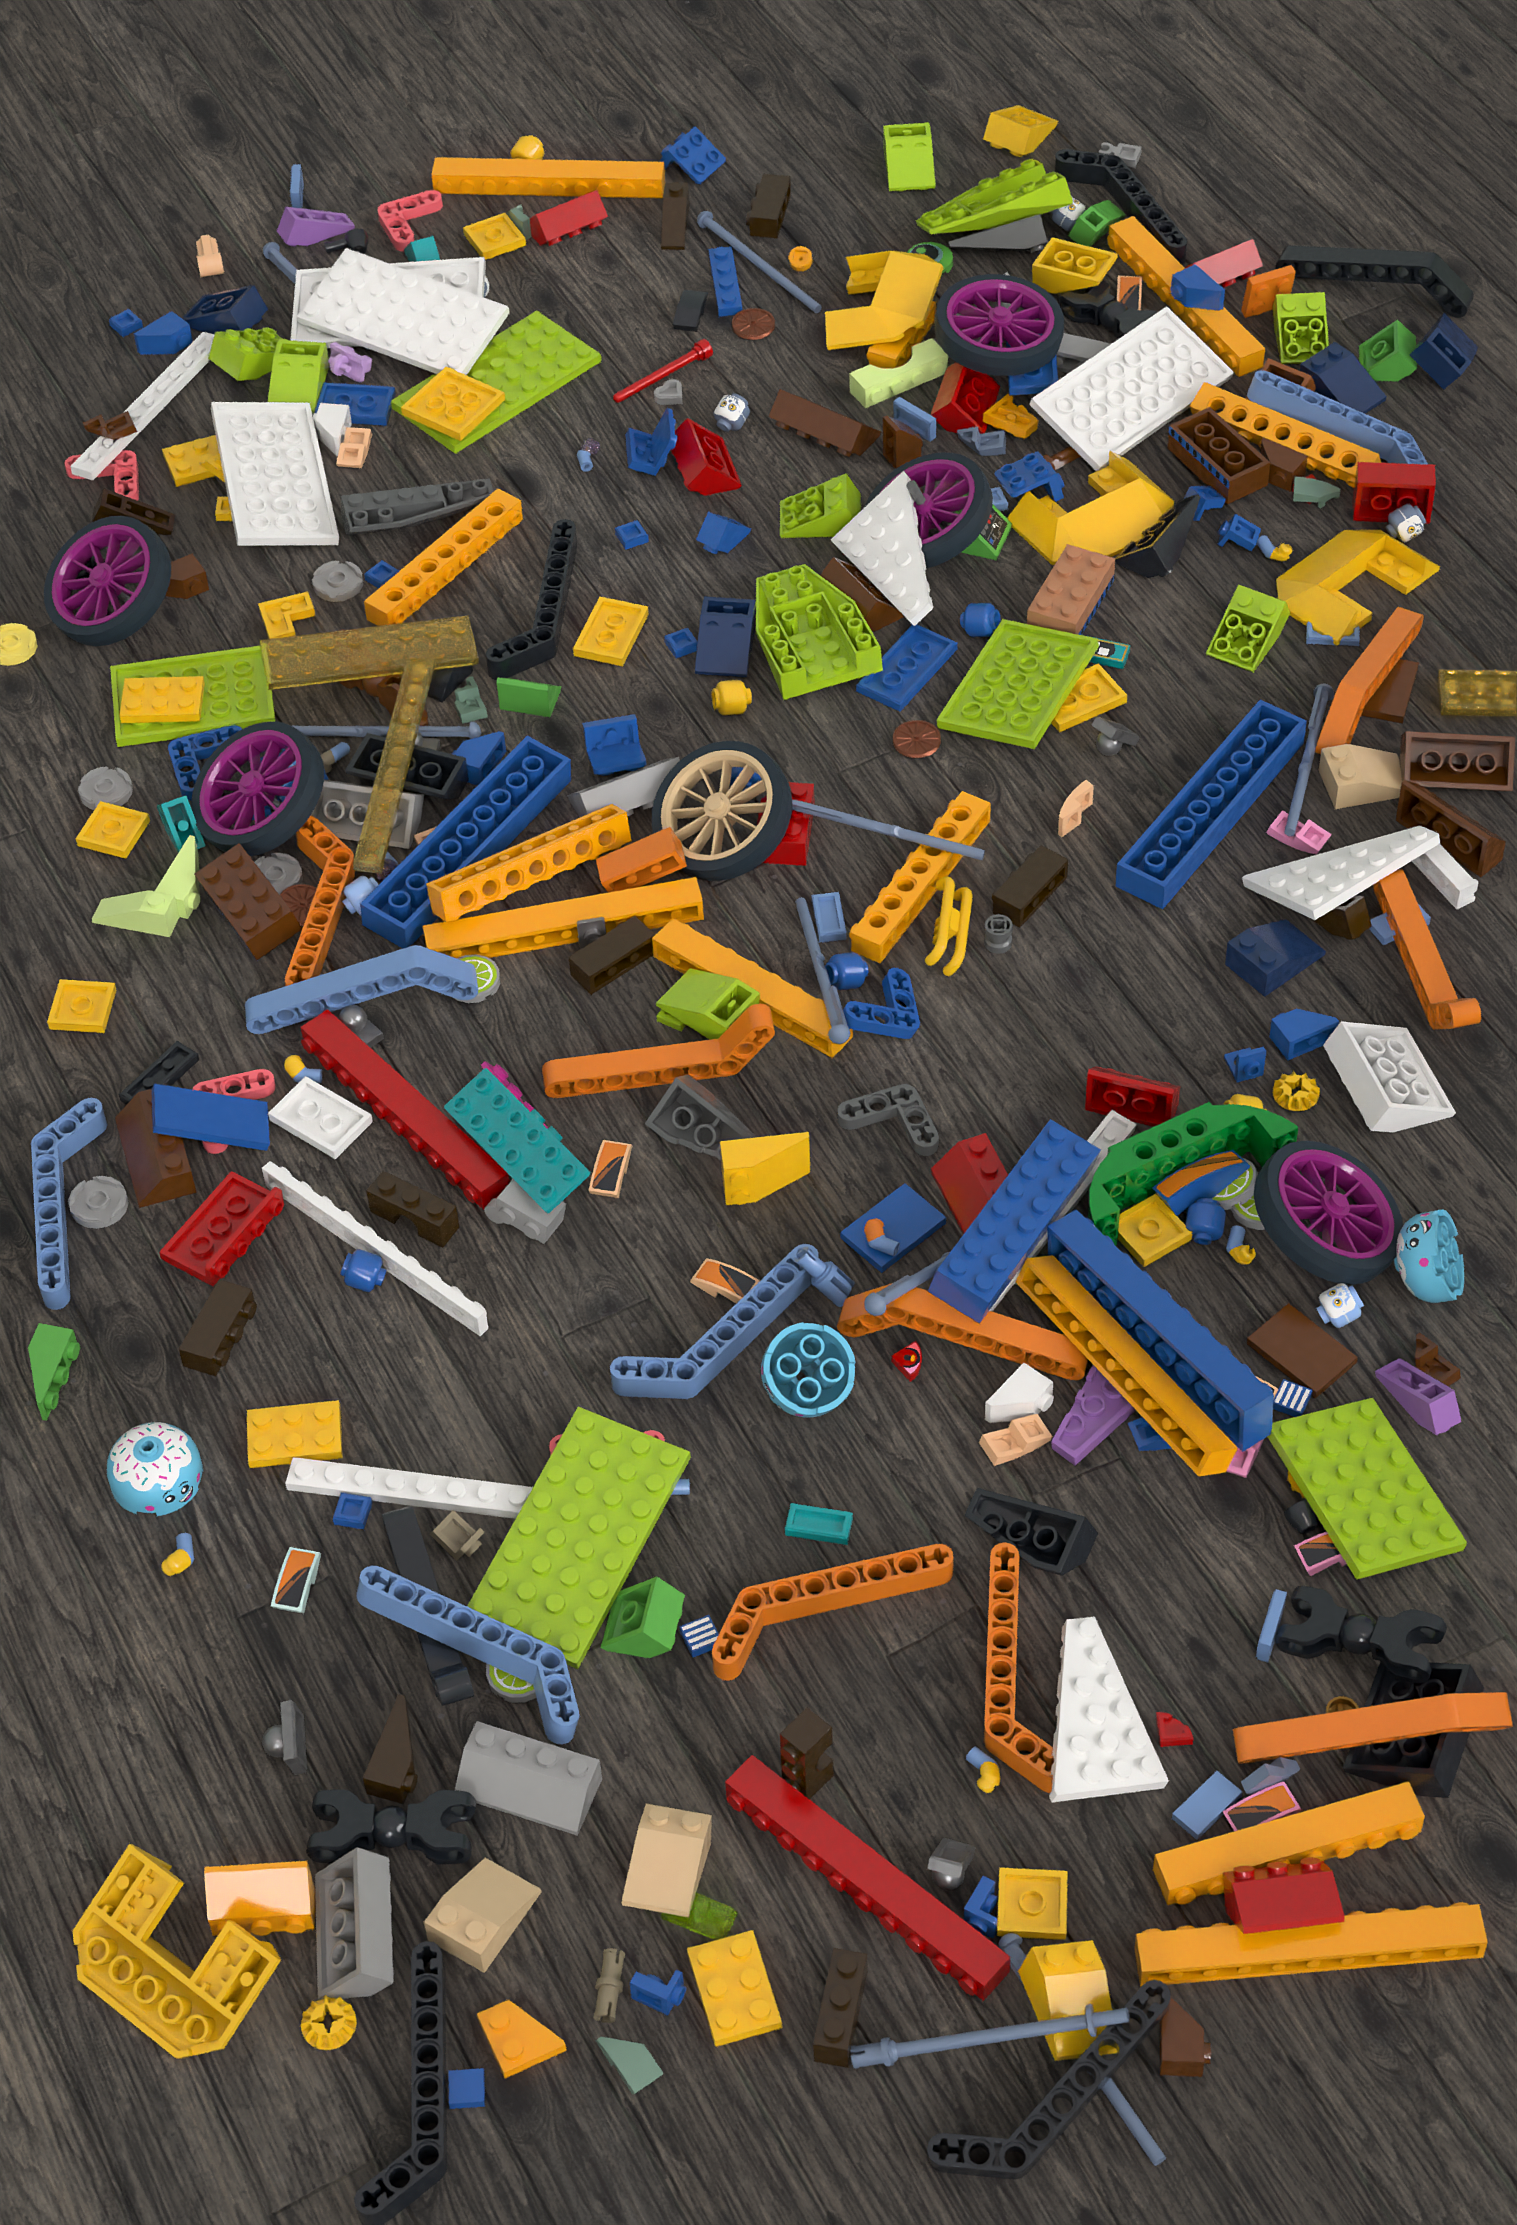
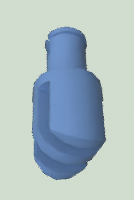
(825, 1276)

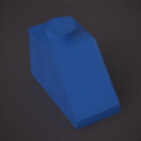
(1197, 289)
(164, 335)
(721, 533)
(482, 755)
(1301, 1031)

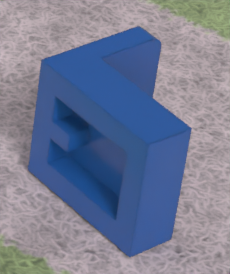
(1208, 499)
(1240, 532)
(980, 1907)
(655, 1994)

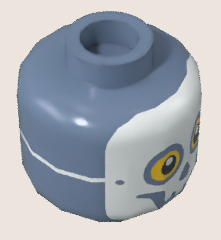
(1068, 215)
(731, 412)
(1405, 523)

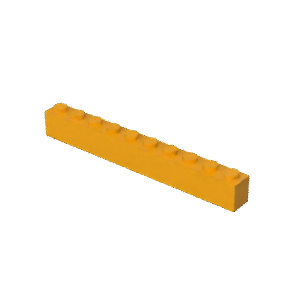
(548, 177)
(1156, 266)
(557, 921)
(1127, 1366)
(1359, 1942)

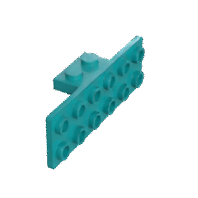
(517, 1140)

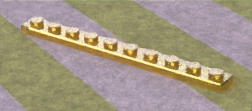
(394, 763)

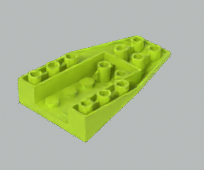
(1001, 200)
(812, 632)

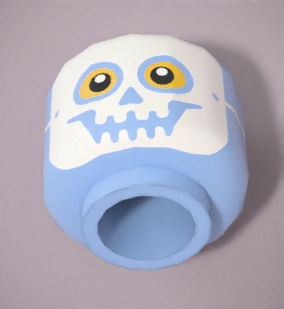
(1340, 1305)

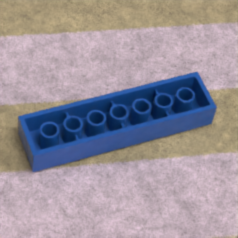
(1014, 1221)

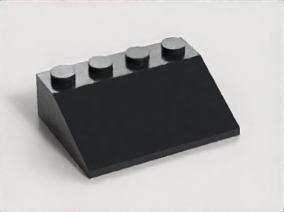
(1426, 1760)

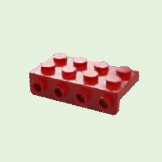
(222, 1228)

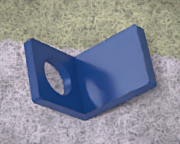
(1248, 1063)

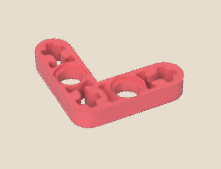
(396, 214)
(125, 466)
(256, 1091)

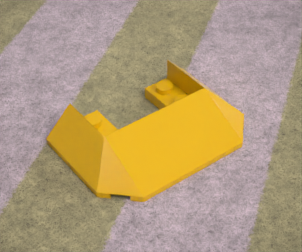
(902, 298)
(1102, 526)
(1314, 582)
(148, 1984)

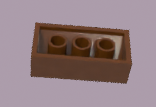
(823, 424)
(1458, 760)
(1458, 834)
(154, 1160)

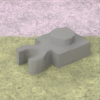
(1128, 153)

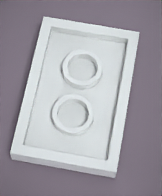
(320, 1117)

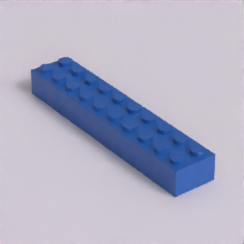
(1210, 804)
(471, 832)
(1166, 1331)

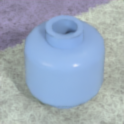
(357, 892)

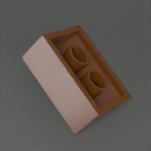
(871, 602)

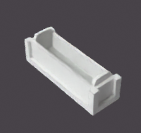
(1447, 876)

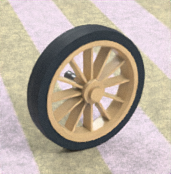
(723, 807)

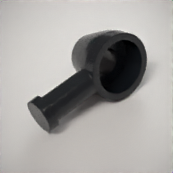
(355, 240)
(1302, 1517)

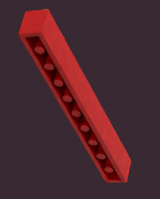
(404, 1109)
(867, 1878)

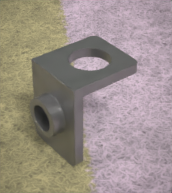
(590, 930)

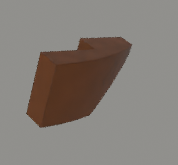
(114, 428)
(1432, 1363)

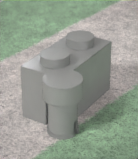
(521, 1211)

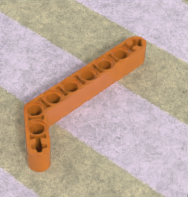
(1367, 676)
(326, 908)
(1422, 957)
(662, 1063)
(994, 1335)
(937, 1570)
(1373, 1725)
(1038, 1764)

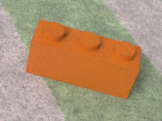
(641, 861)

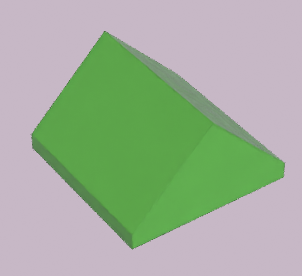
(527, 696)

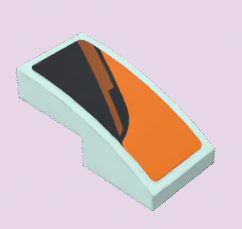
(295, 1579)

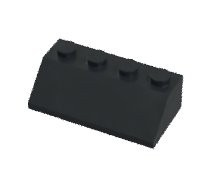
(428, 771)

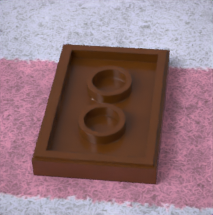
(1393, 694)
(1302, 1350)

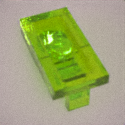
(706, 1918)

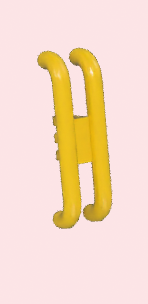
(950, 924)

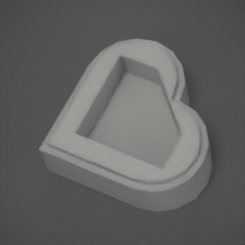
(669, 393)

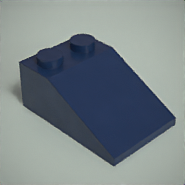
(227, 310)
(1343, 378)
(1271, 955)

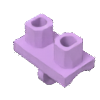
(347, 362)

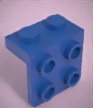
(694, 155)
(650, 451)
(1029, 474)
(613, 745)

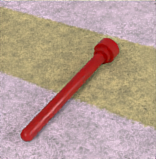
(701, 351)

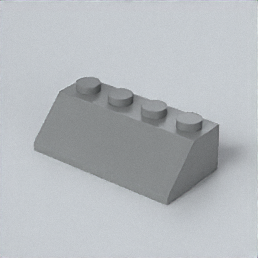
(624, 791)
(345, 805)
(528, 1777)
(354, 1926)

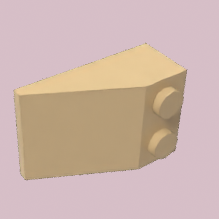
(1359, 775)
(667, 1860)
(480, 1913)

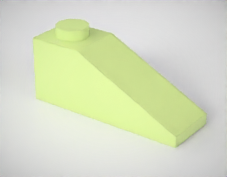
(181, 879)
(139, 911)

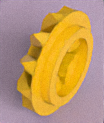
(1302, 1099)
(341, 2030)

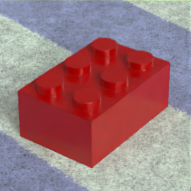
(1388, 486)

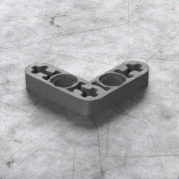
(900, 1109)

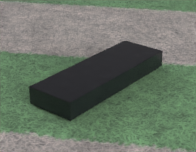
(163, 1071)

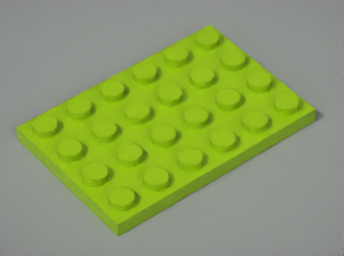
(1018, 683)
(232, 695)
(1365, 1488)

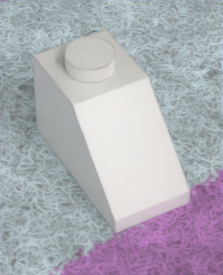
(331, 424)
(1021, 1395)

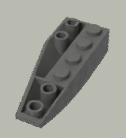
(410, 506)

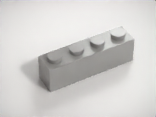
(1076, 351)

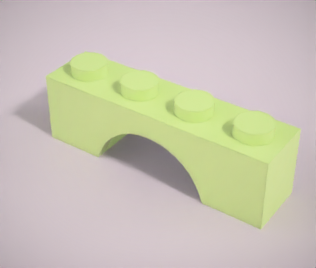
(877, 384)

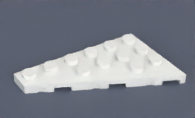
(888, 549)
(1333, 877)
(1098, 1734)

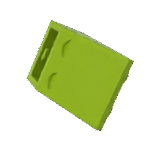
(908, 156)
(1300, 326)
(244, 353)
(298, 372)
(820, 509)
(1248, 628)
(708, 1001)

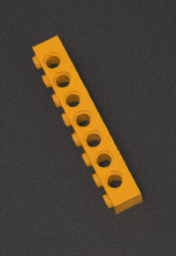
(1282, 425)
(444, 559)
(528, 863)
(916, 880)

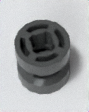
(998, 934)

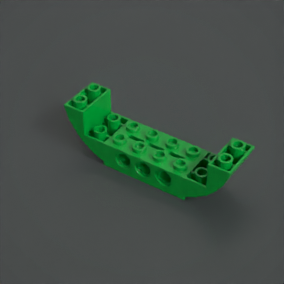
(1152, 1155)

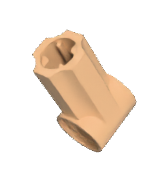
(208, 257)

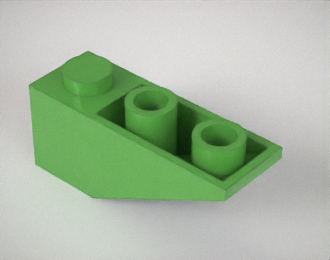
(1095, 222)
(50, 1359)

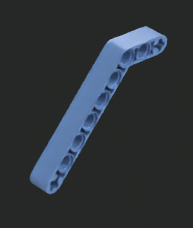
(1334, 418)
(361, 983)
(49, 1151)
(635, 1375)
(383, 1593)

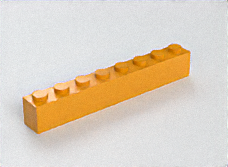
(789, 1005)
(1315, 1833)

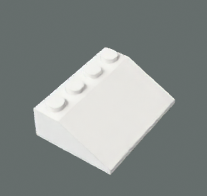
(1387, 1076)

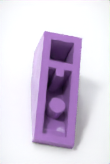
(311, 226)
(1422, 1396)

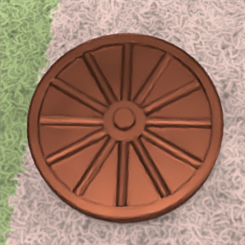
(753, 323)
(916, 739)
(299, 900)

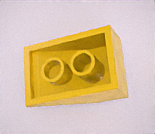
(1018, 129)
(1070, 266)
(762, 1165)
(1060, 1985)

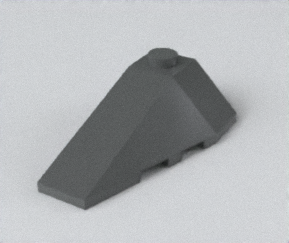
(1015, 236)
(695, 1118)

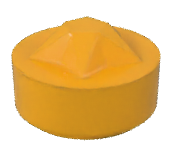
(800, 258)

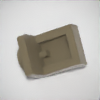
(457, 1536)

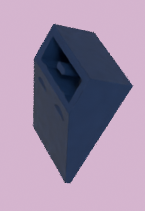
(1444, 351)
(725, 636)

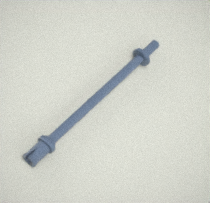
(888, 2051)

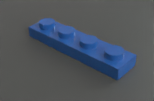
(725, 281)

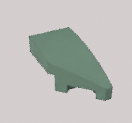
(520, 220)
(1314, 491)
(469, 703)
(631, 2061)

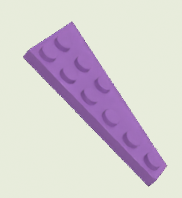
(1091, 1419)

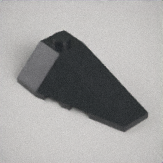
(1161, 542)
(1043, 1535)

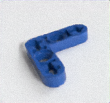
(193, 752)
(899, 1020)

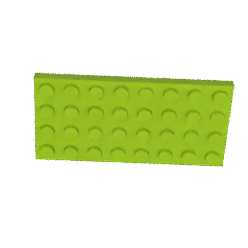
(523, 363)
(580, 1533)

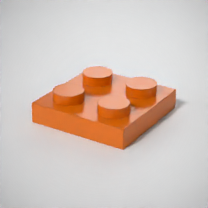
(1263, 288)

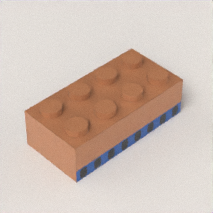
(1072, 591)

